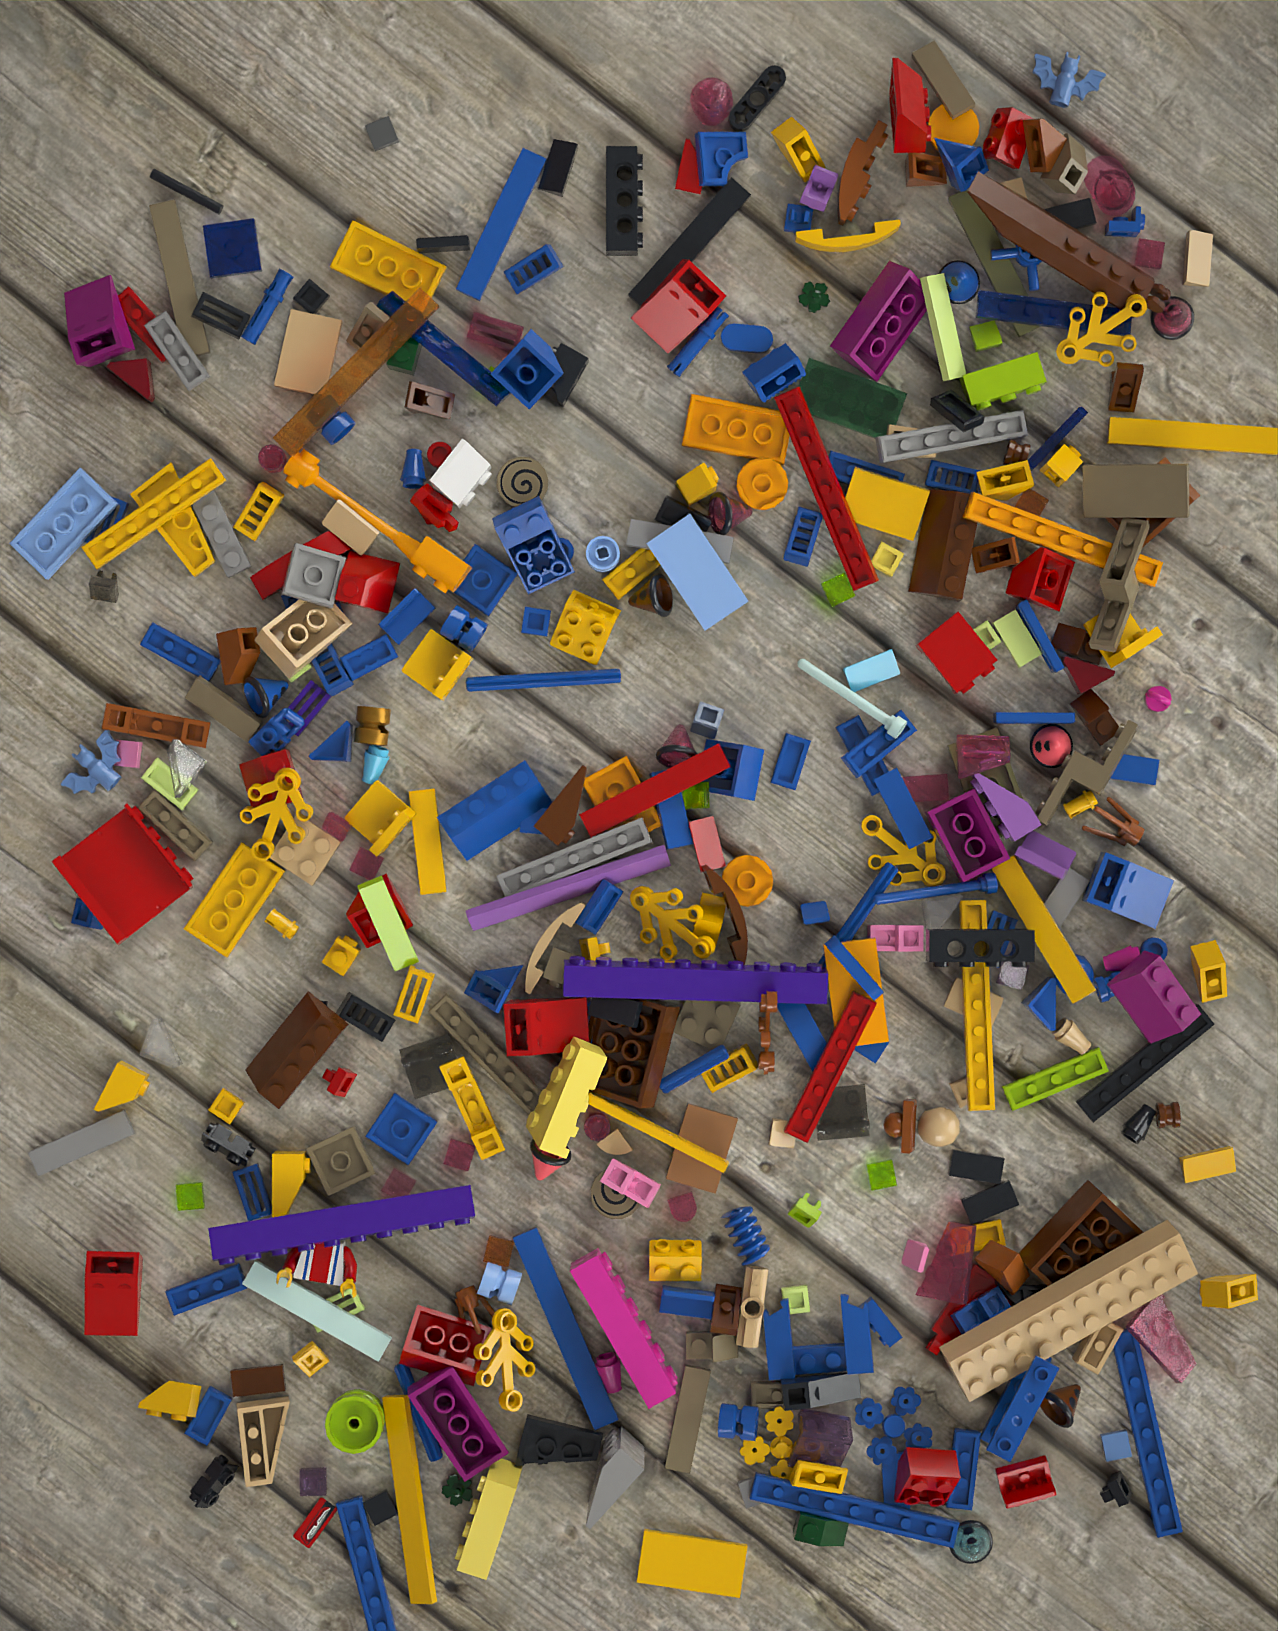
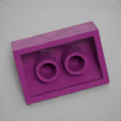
(967, 835)
(1153, 997)

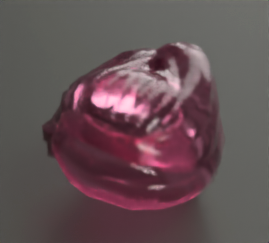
(711, 101)

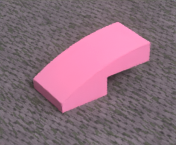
(897, 937)
(630, 1182)

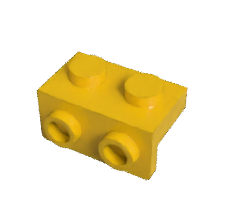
(675, 1260)

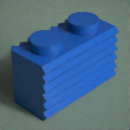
(774, 372)

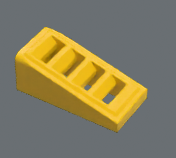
(266, 515)
(749, 1058)

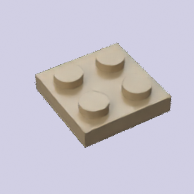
(310, 856)

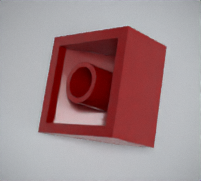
(263, 770)

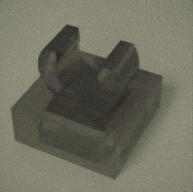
(104, 588)

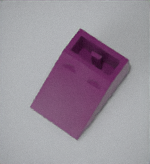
(96, 323)

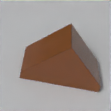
(1042, 144)
(924, 170)
(995, 555)
(1003, 1265)

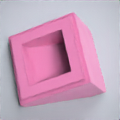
(129, 753)
(915, 1255)

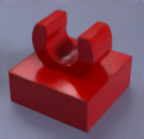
(339, 1080)

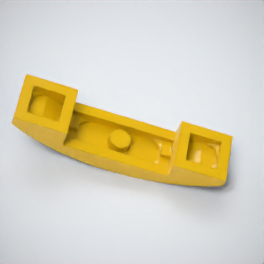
(814, 238)
(473, 1107)

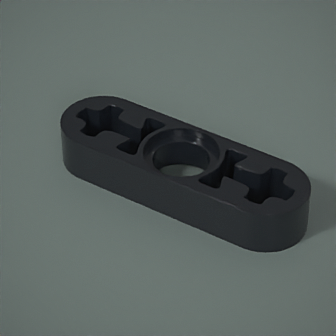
(775, 88)

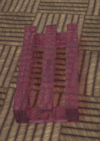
(474, 326)

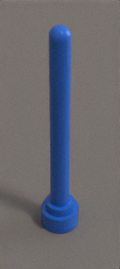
(986, 884)

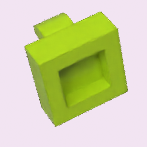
(805, 1212)

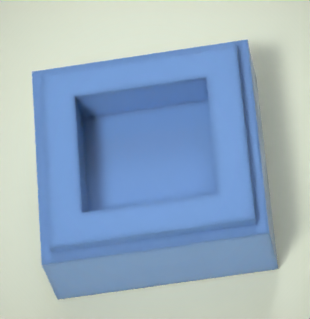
(1116, 1445)

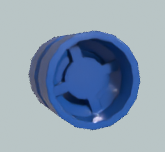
(337, 427)
(456, 623)
(730, 1416)

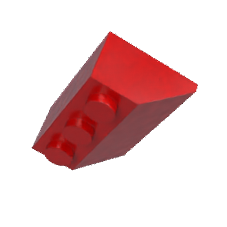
(908, 109)
(443, 1341)

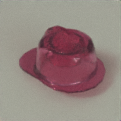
(1110, 185)

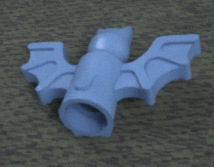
(1064, 84)
(99, 770)

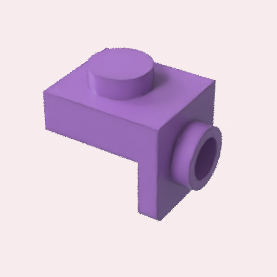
(819, 188)

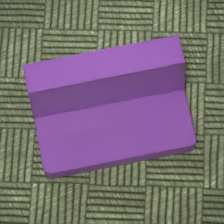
(1046, 854)

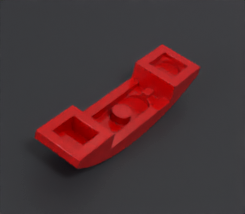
(272, 577)

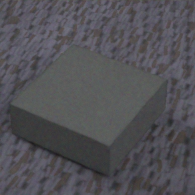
(381, 133)

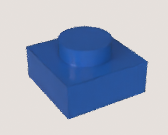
(536, 621)

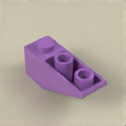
(1012, 811)

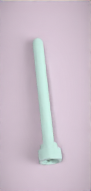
(893, 724)

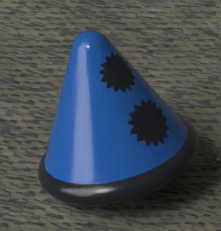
(961, 281)
(263, 694)

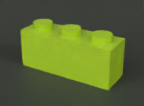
(1003, 381)

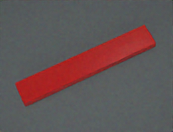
(655, 790)
(830, 1066)

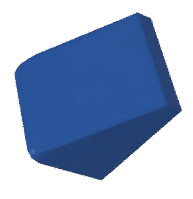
(814, 912)
(84, 917)

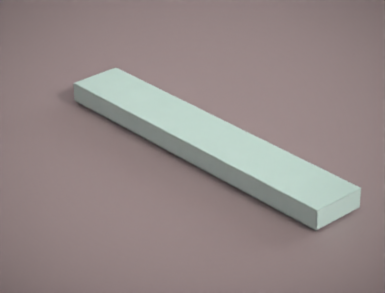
(317, 1311)

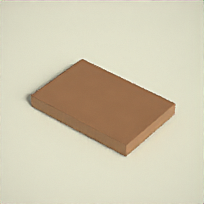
(710, 1131)

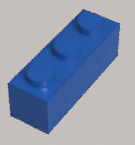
(880, 1323)

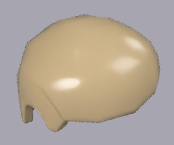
(938, 1127)

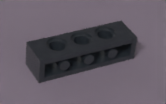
(619, 159)
(1021, 939)

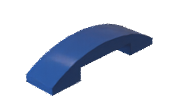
(803, 1030)

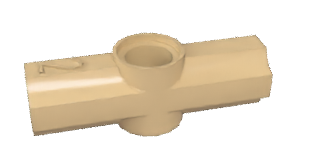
(753, 1290)

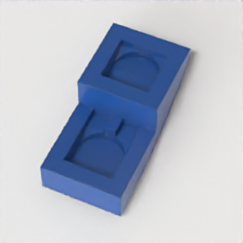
(980, 1310)

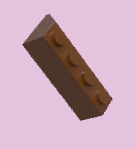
(943, 547)
(295, 1049)

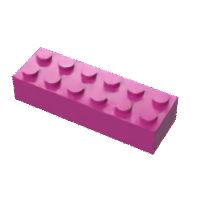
(623, 1328)

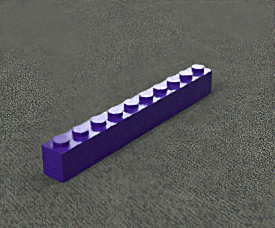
(693, 980)
(341, 1223)

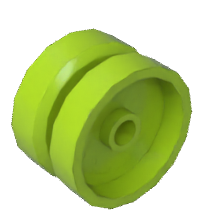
(360, 1436)

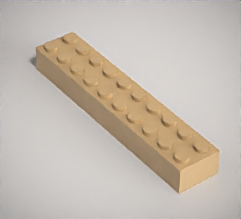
(1069, 1310)

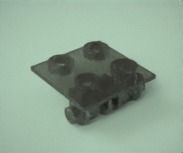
(423, 1064)
(844, 1114)

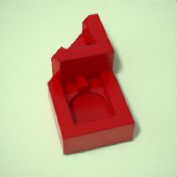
(688, 171)

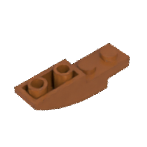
(853, 179)

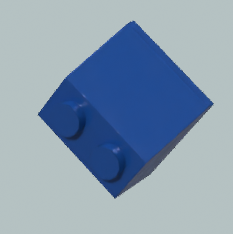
(528, 369)
(742, 776)

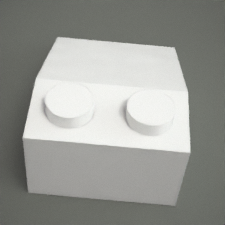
(461, 474)

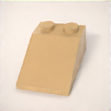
(301, 634)

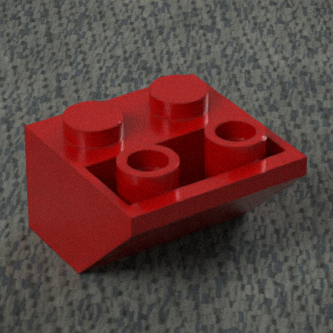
(926, 1476)

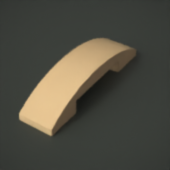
(533, 972)

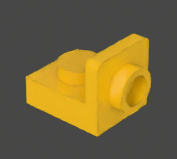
(342, 954)

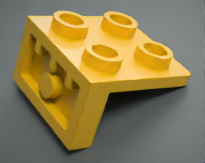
(584, 627)
(1131, 642)
(437, 664)
(380, 816)

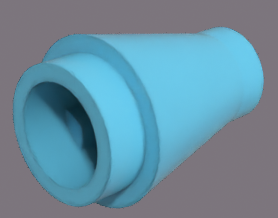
(374, 763)

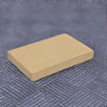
(307, 352)

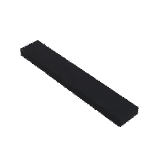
(694, 238)
(1140, 1068)

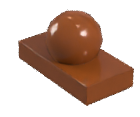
(903, 1125)

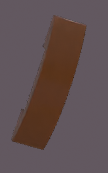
(739, 942)

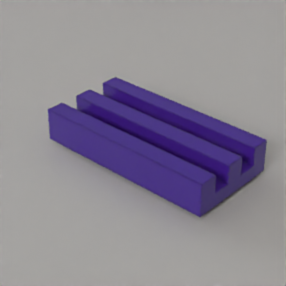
(318, 690)

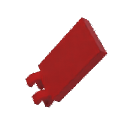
(944, 1325)

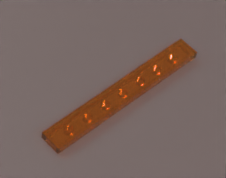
(356, 372)

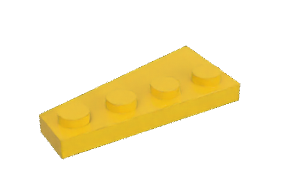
(183, 530)

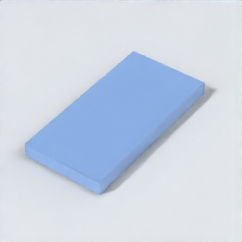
(63, 523)
(697, 572)

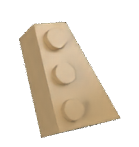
(260, 1437)

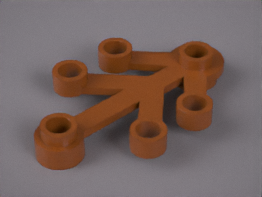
(766, 1058)

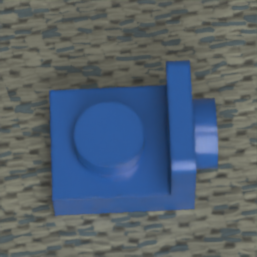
(1123, 228)

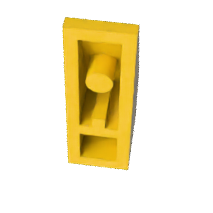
(288, 1176)

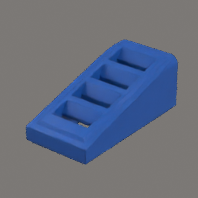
(547, 271)
(967, 472)
(795, 556)
(339, 685)

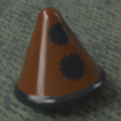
(654, 596)
(1061, 1405)

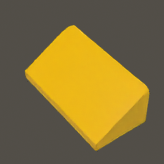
(1208, 1164)
(818, 1476)

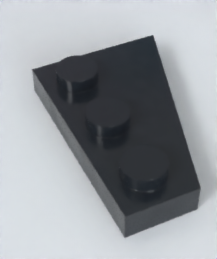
(556, 1441)

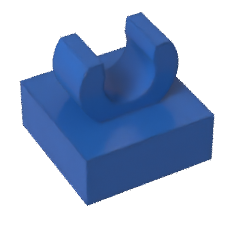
(798, 218)

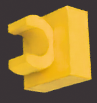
(591, 949)

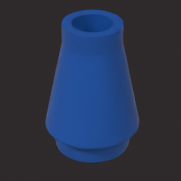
(413, 470)

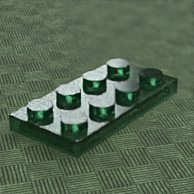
(850, 399)

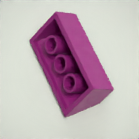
(882, 321)
(456, 1421)

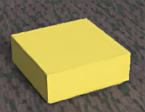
(886, 559)

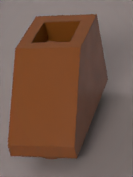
(238, 654)

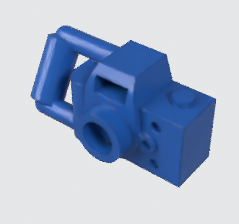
(277, 730)

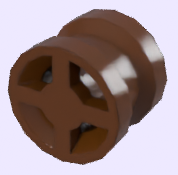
(1016, 452)
(1168, 1115)

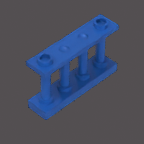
(1017, 1408)

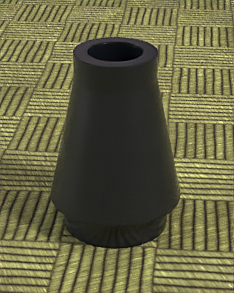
(1137, 1126)

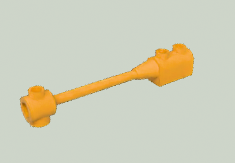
(427, 557)

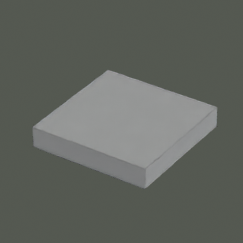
(313, 575)

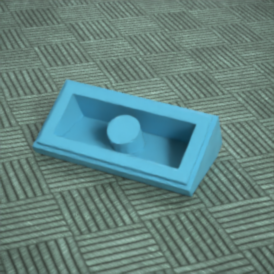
(871, 671)

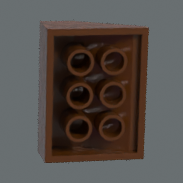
(635, 1054)
(1077, 1235)

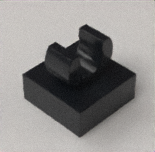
(1116, 1489)

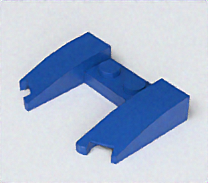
(787, 1360)

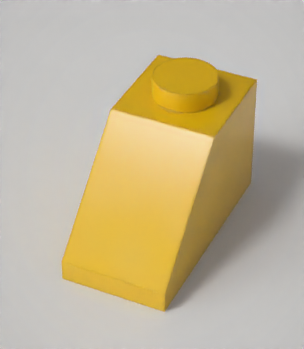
(797, 147)
(1062, 465)
(1209, 970)
(123, 1086)
(1228, 1290)

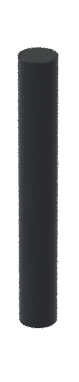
(186, 191)

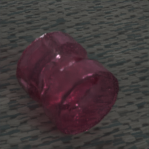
(268, 456)
(598, 1130)

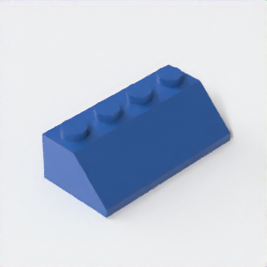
(494, 810)

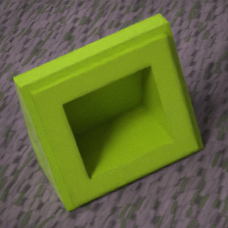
(985, 336)

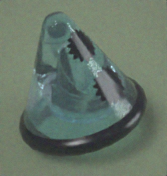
(972, 1542)

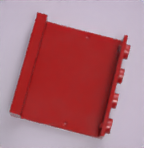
(124, 874)

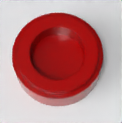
(438, 453)

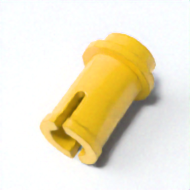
(1080, 804)
(282, 924)

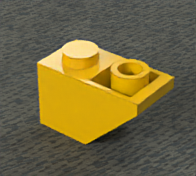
(698, 483)
(174, 1398)

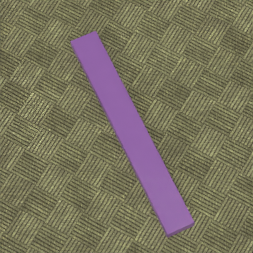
(567, 888)

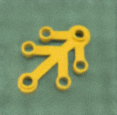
(1098, 332)
(277, 810)
(906, 856)
(669, 921)
(504, 1357)

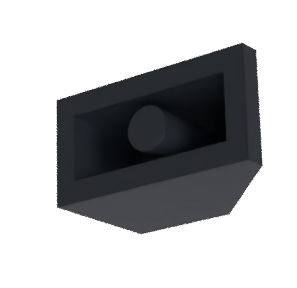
(573, 366)

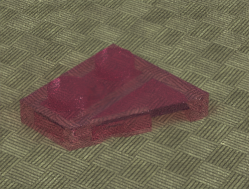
(981, 753)

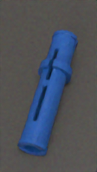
(264, 311)
(698, 341)

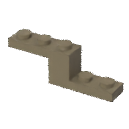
(1119, 584)
(1086, 772)

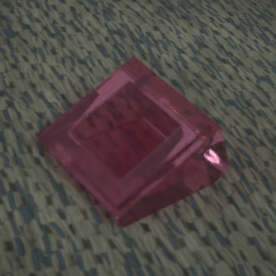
(337, 826)

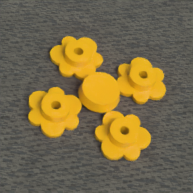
(780, 1446)

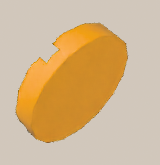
(961, 130)
(762, 483)
(748, 879)

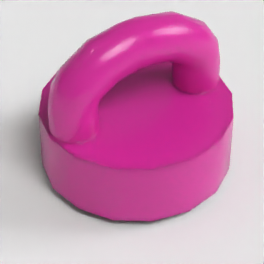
(1157, 698)

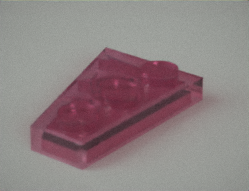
(951, 1268)
(1160, 1338)

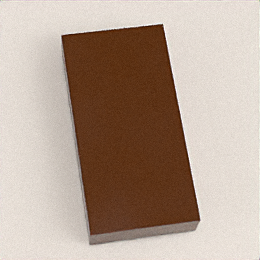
(258, 1380)

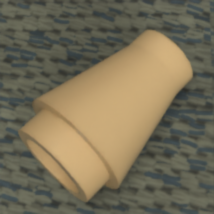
(1071, 1036)

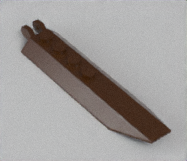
(1064, 246)

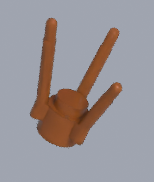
(1129, 830)
(467, 1300)

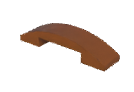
(155, 725)

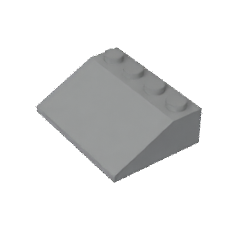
(617, 1469)

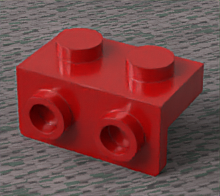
(1006, 137)
(1025, 1482)

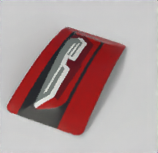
(315, 1522)

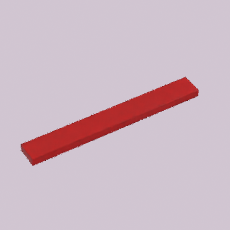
(826, 488)

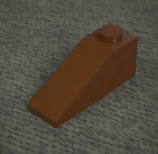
(562, 813)

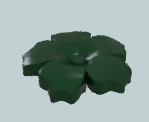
(814, 296)
(457, 1490)

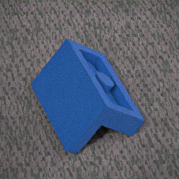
(406, 616)
(686, 1302)

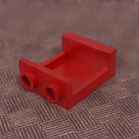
(957, 653)

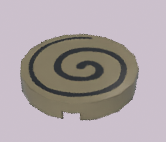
(521, 481)
(610, 1202)

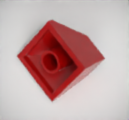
(1041, 579)
(367, 582)
(362, 922)

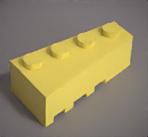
(566, 1096)
(489, 1518)

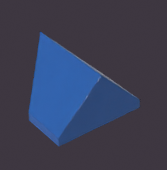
(961, 162)
(337, 746)
(492, 986)
(1042, 1003)

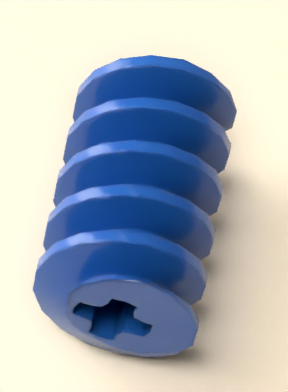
(747, 1234)

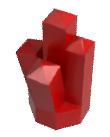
(434, 508)

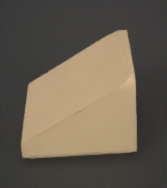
(778, 1136)

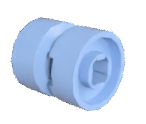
(602, 554)
(499, 1283)

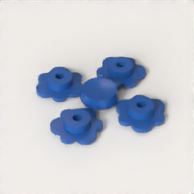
(893, 1425)

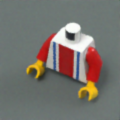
(323, 1265)

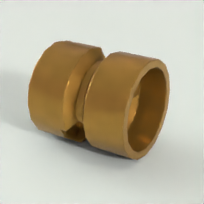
(372, 725)

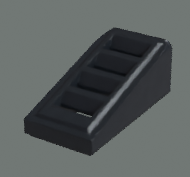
(346, 1004)

